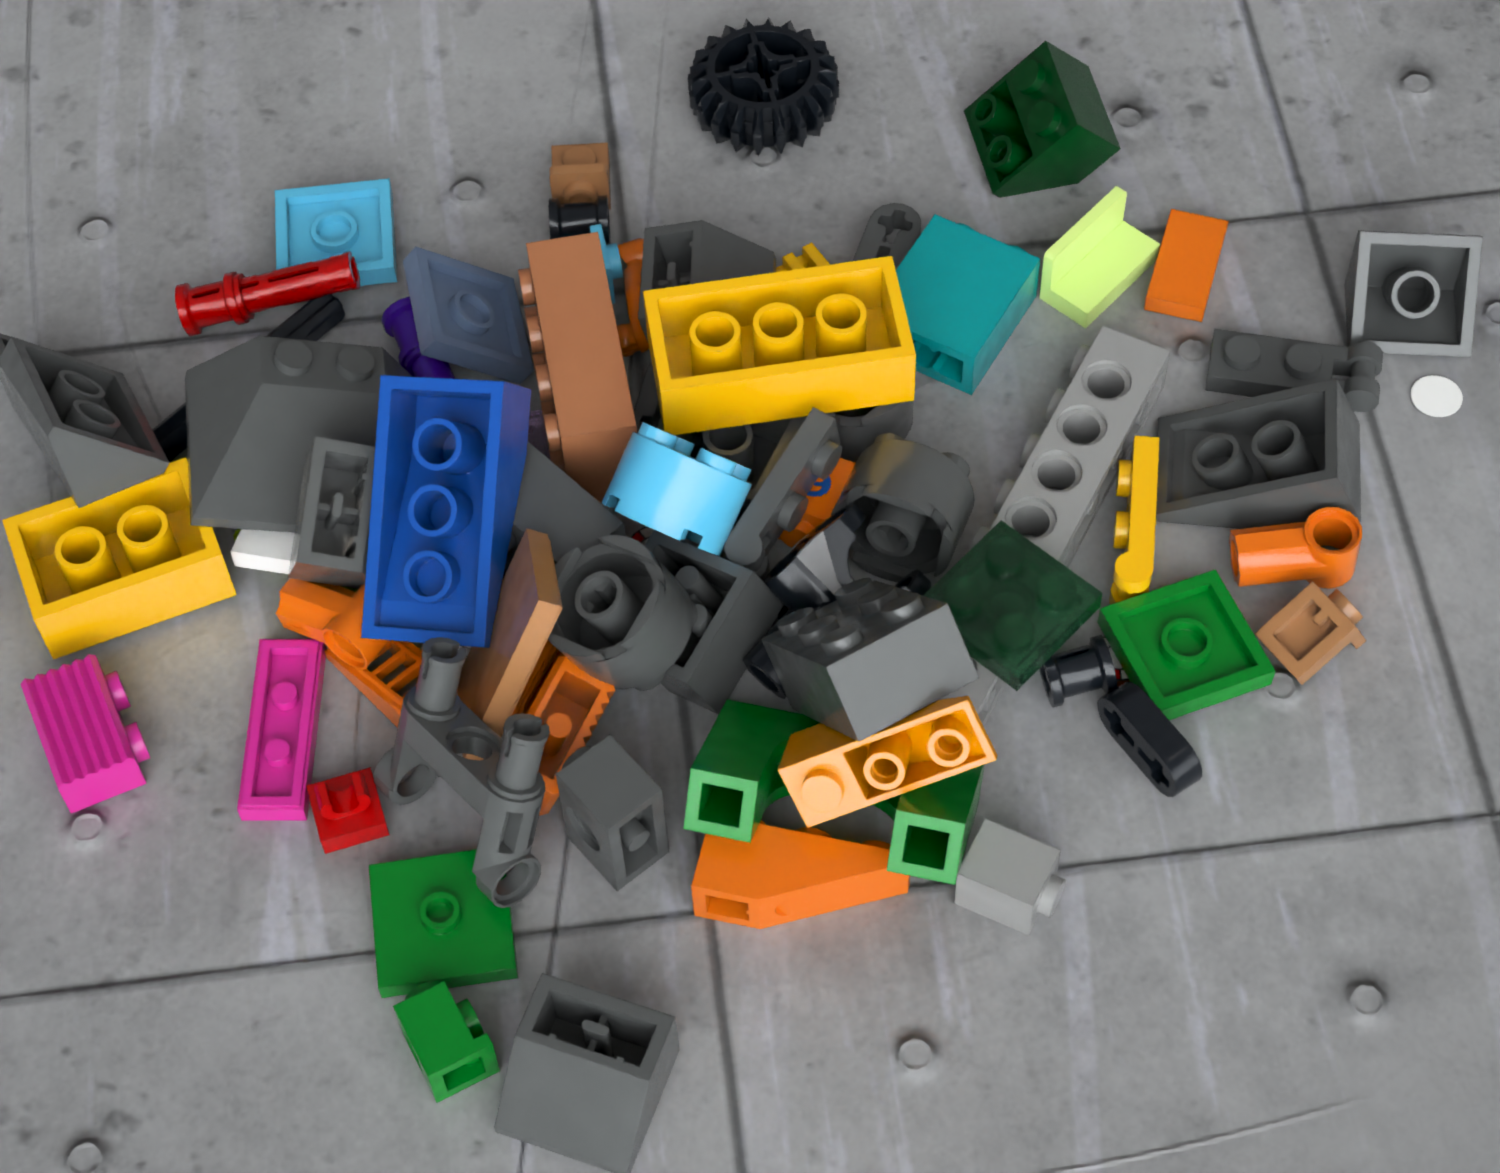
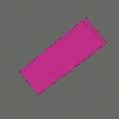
(282, 730)

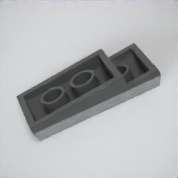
(80, 420)

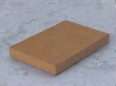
(522, 624)

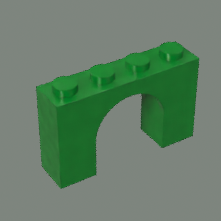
(739, 778)

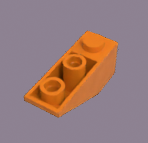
(789, 876)

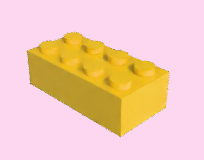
(780, 345)

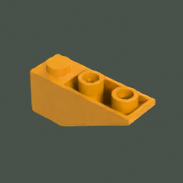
(839, 775)

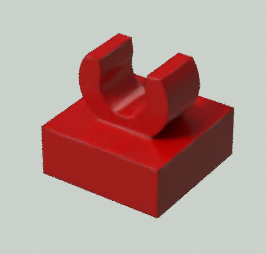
(347, 810)

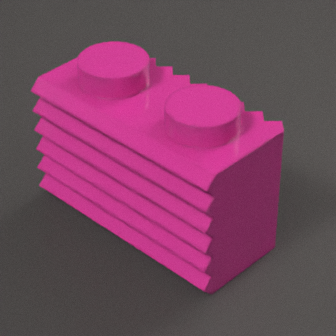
(84, 733)

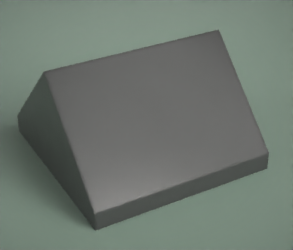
(1413, 292)

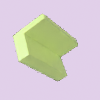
(1095, 261)

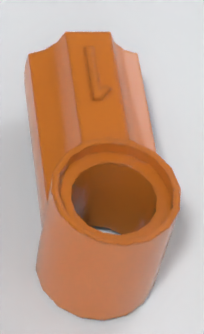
(1296, 552)
(329, 616)

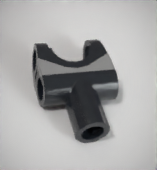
(811, 577)

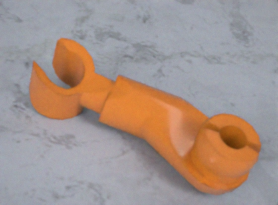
(631, 334)

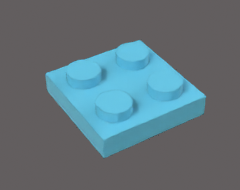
(336, 220)

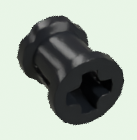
(575, 218)
(1078, 671)

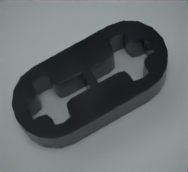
(1149, 739)

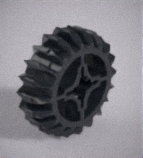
(763, 86)

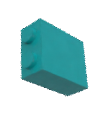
(963, 299)

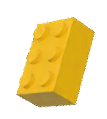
(116, 562)

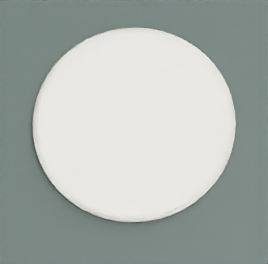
(1436, 396)

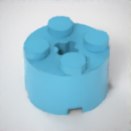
(676, 492)

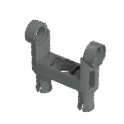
(500, 788)

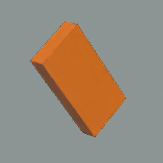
(1186, 265)

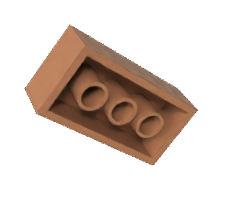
(581, 360)

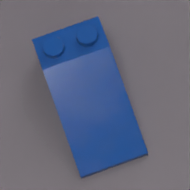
(442, 506)

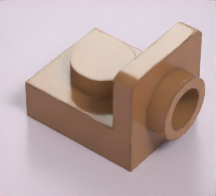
(580, 172)
(1311, 631)

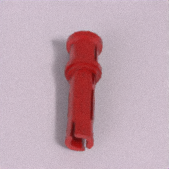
(242, 296)

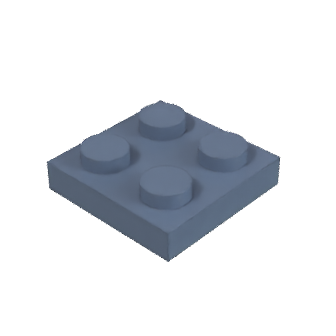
(467, 315)

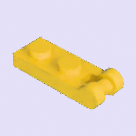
(1136, 526)

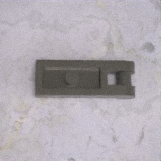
(1267, 364)
(783, 494)

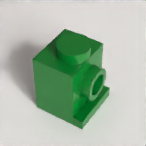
(445, 1039)

